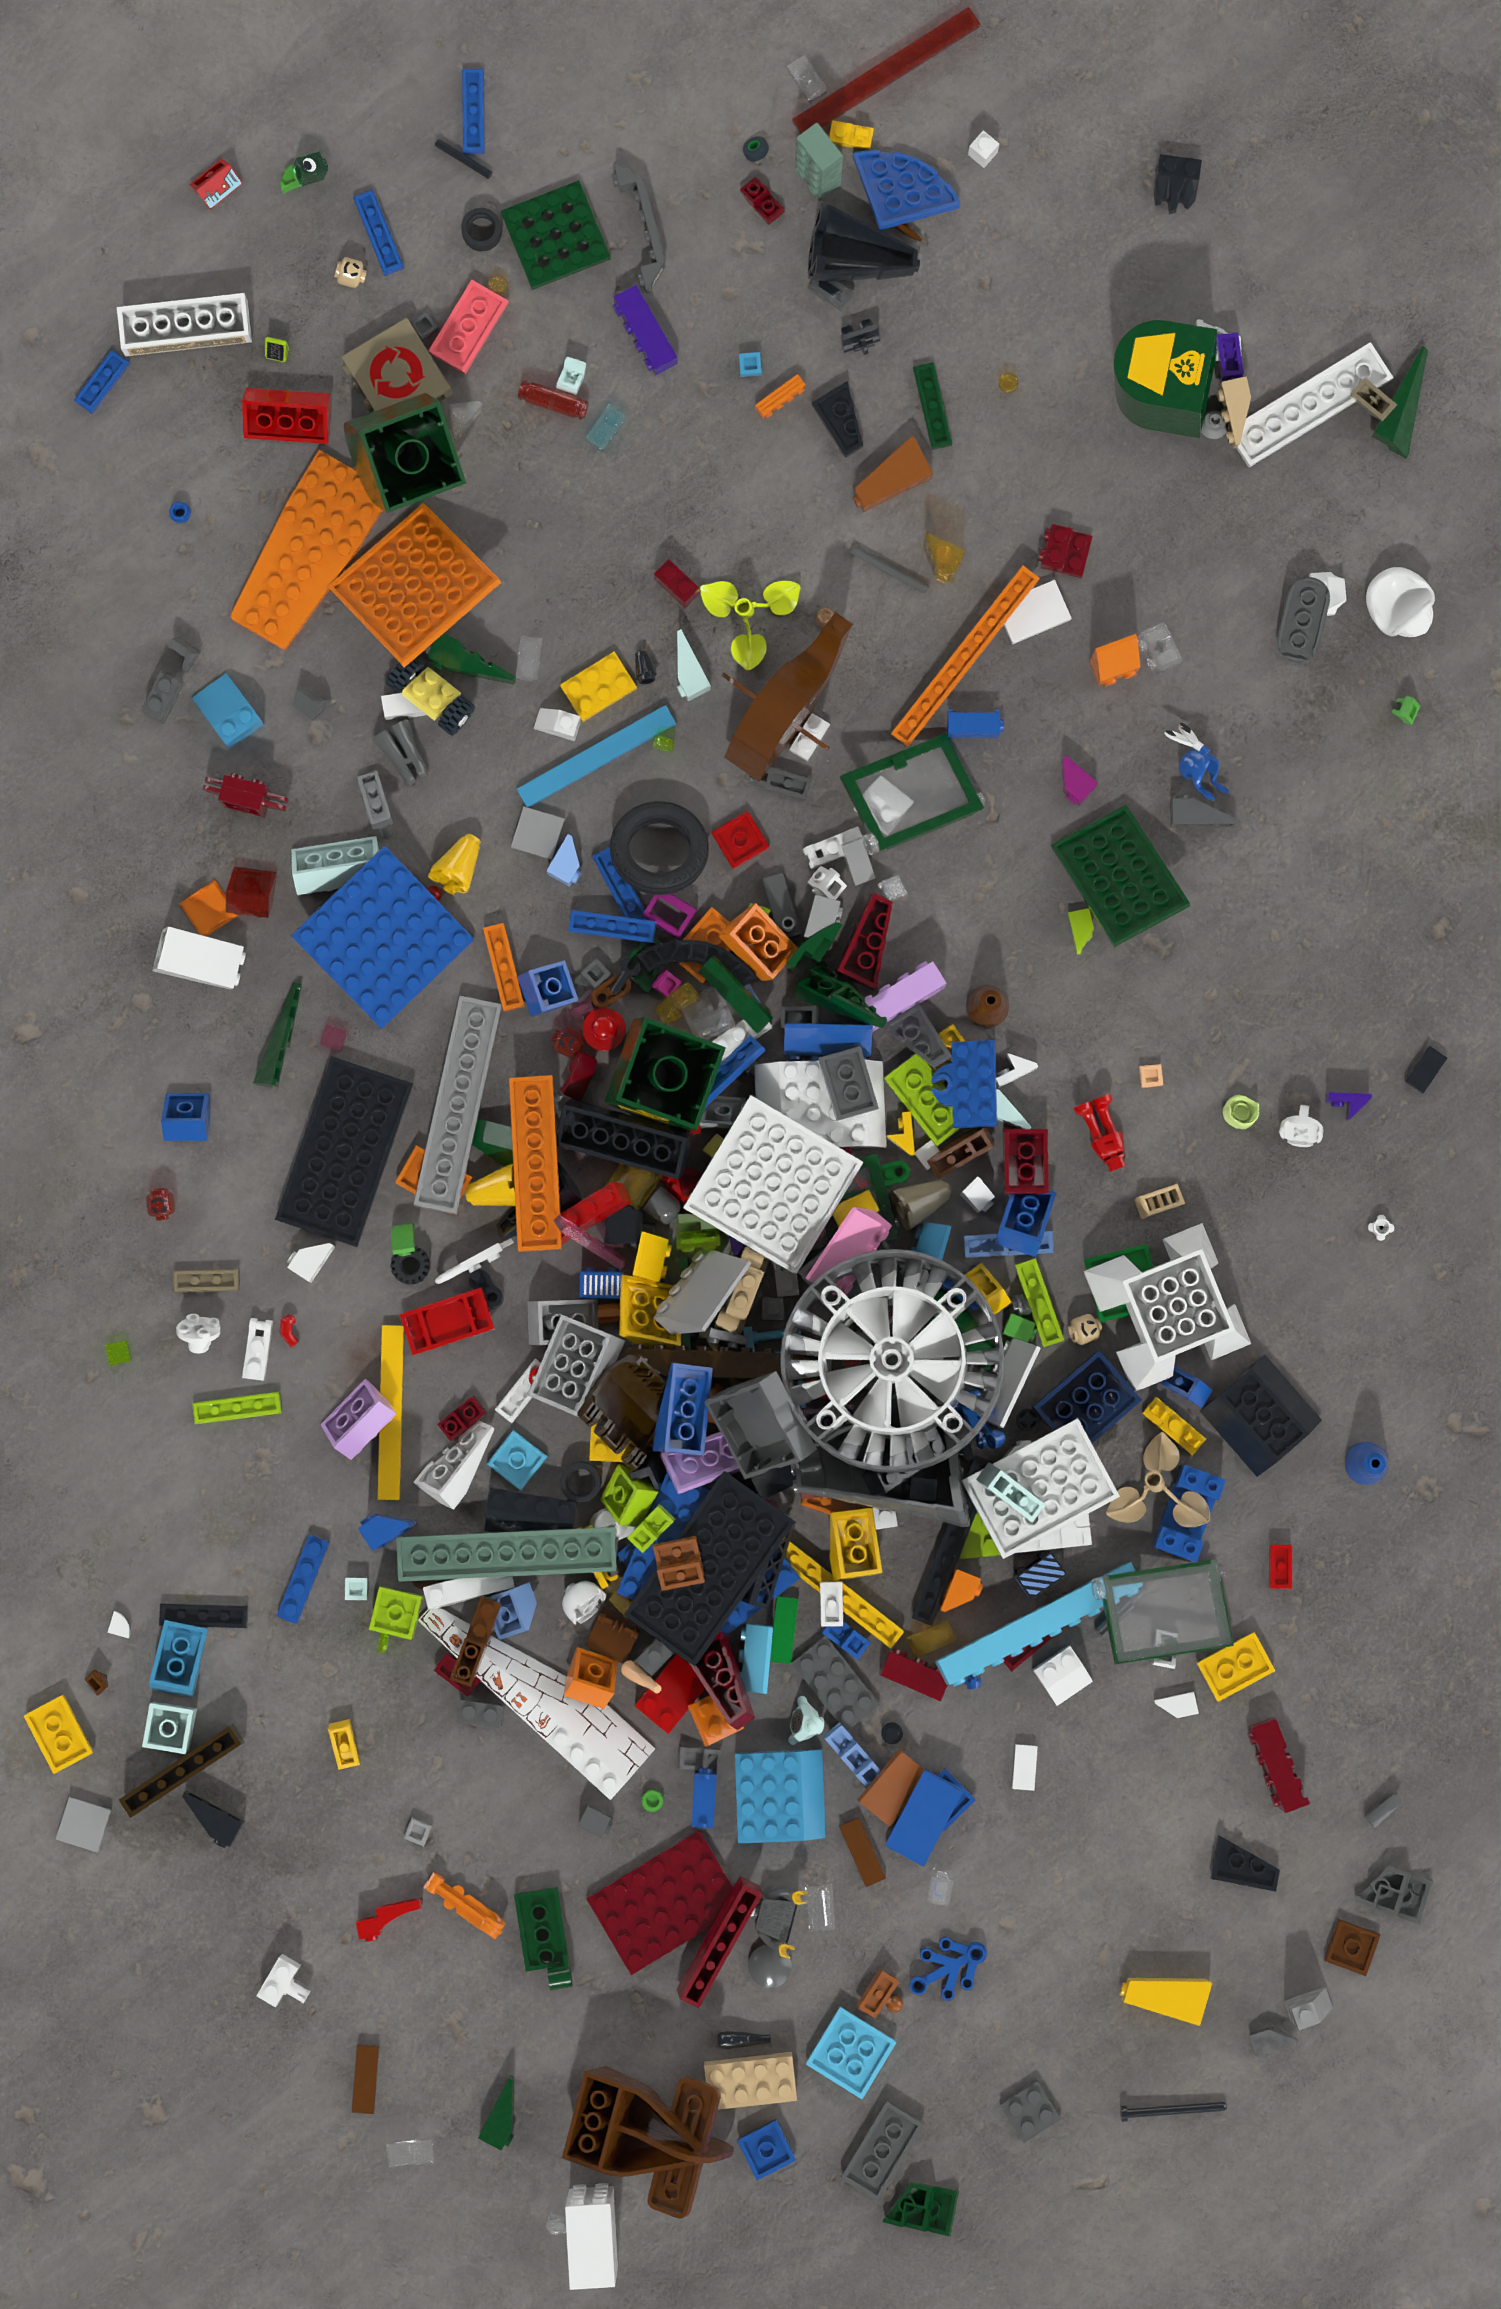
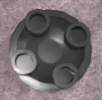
(768, 1967)

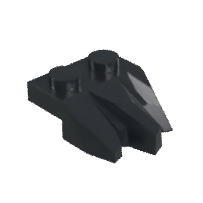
(1177, 181)

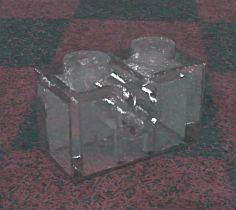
(1159, 636)

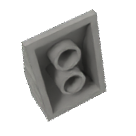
(545, 1315)

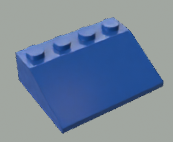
(824, 1040)

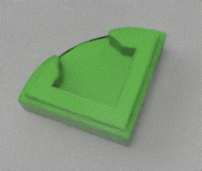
(289, 180)

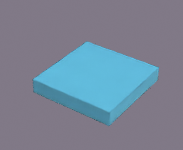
(517, 1460)

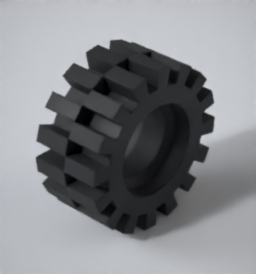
(413, 1278)

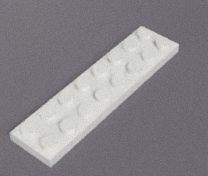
(1310, 404)

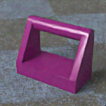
(676, 902)

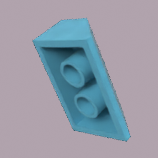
(756, 1656)

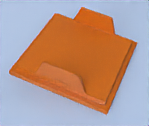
(207, 909)

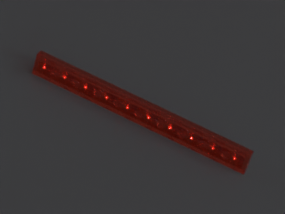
(888, 71)

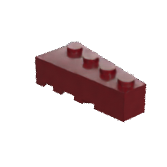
(724, 1682)
(1277, 1765)

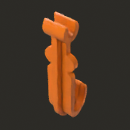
(466, 1906)

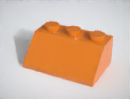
(758, 942)

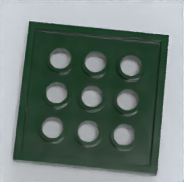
(553, 202)

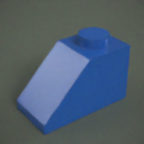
(1188, 1387)

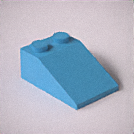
(227, 711)
(932, 1239)
(178, 1659)

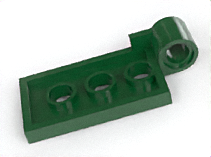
(559, 1967)

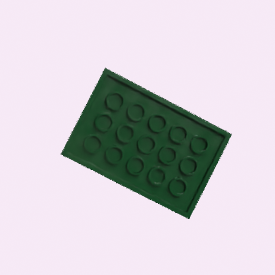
(1120, 875)

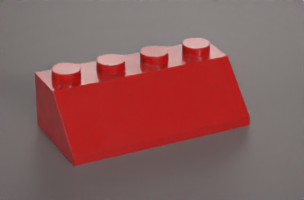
(286, 415)

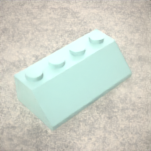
(330, 864)

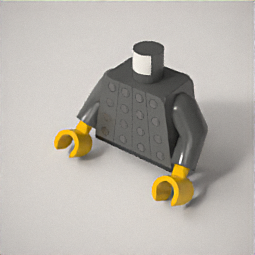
(776, 1918)

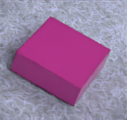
(666, 983)

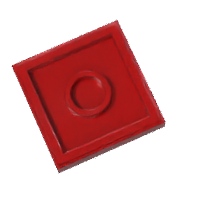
(740, 840)

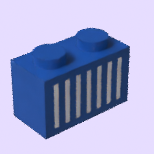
(600, 1284)

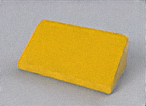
(862, 1200)

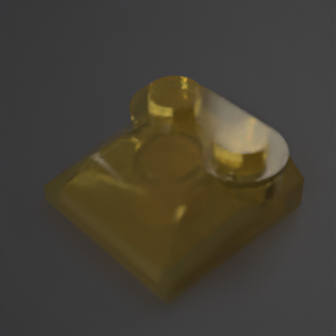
(637, 1183)

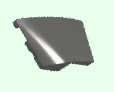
(1398, 1894)

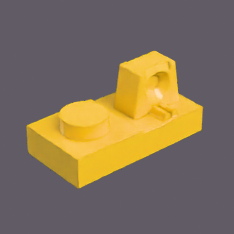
(851, 135)

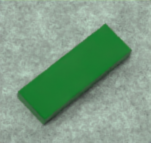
(784, 1629)

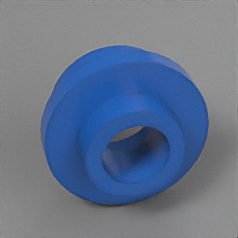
(175, 508)

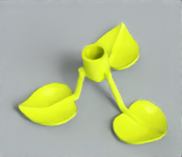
(722, 596)

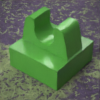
(1408, 709)

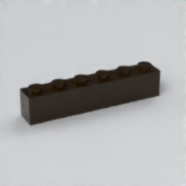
(181, 1770)

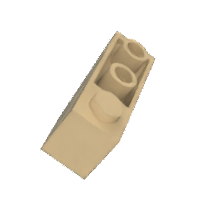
(1236, 401)

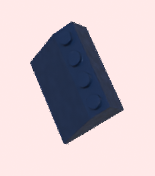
(1090, 1393)

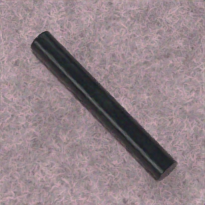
(463, 159)

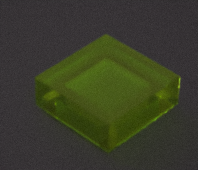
(118, 1353)

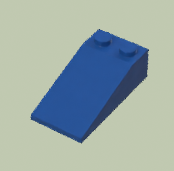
(683, 1411)

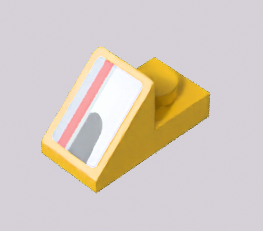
(905, 1140)

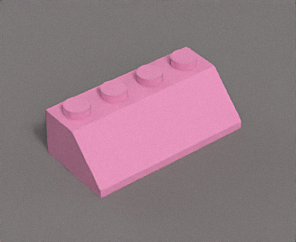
(857, 1235)

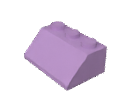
(358, 1419)

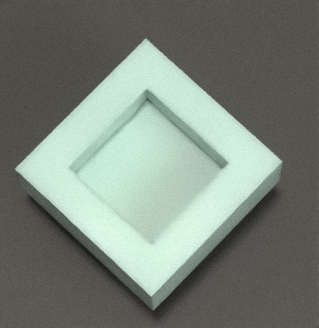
(356, 1588)

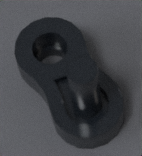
(482, 1280)

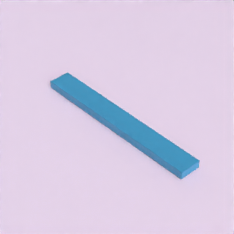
(596, 756)

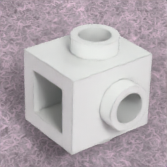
(827, 883)

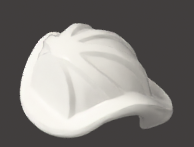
(1400, 602)

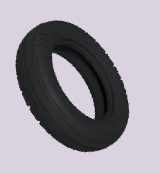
(662, 813)

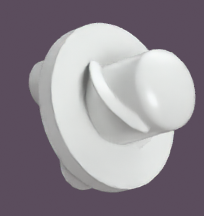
(198, 1332)

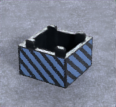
(1039, 1574)

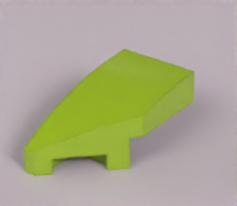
(1081, 928)

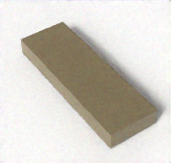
(206, 1280)

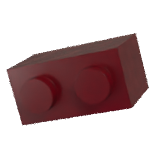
(676, 583)

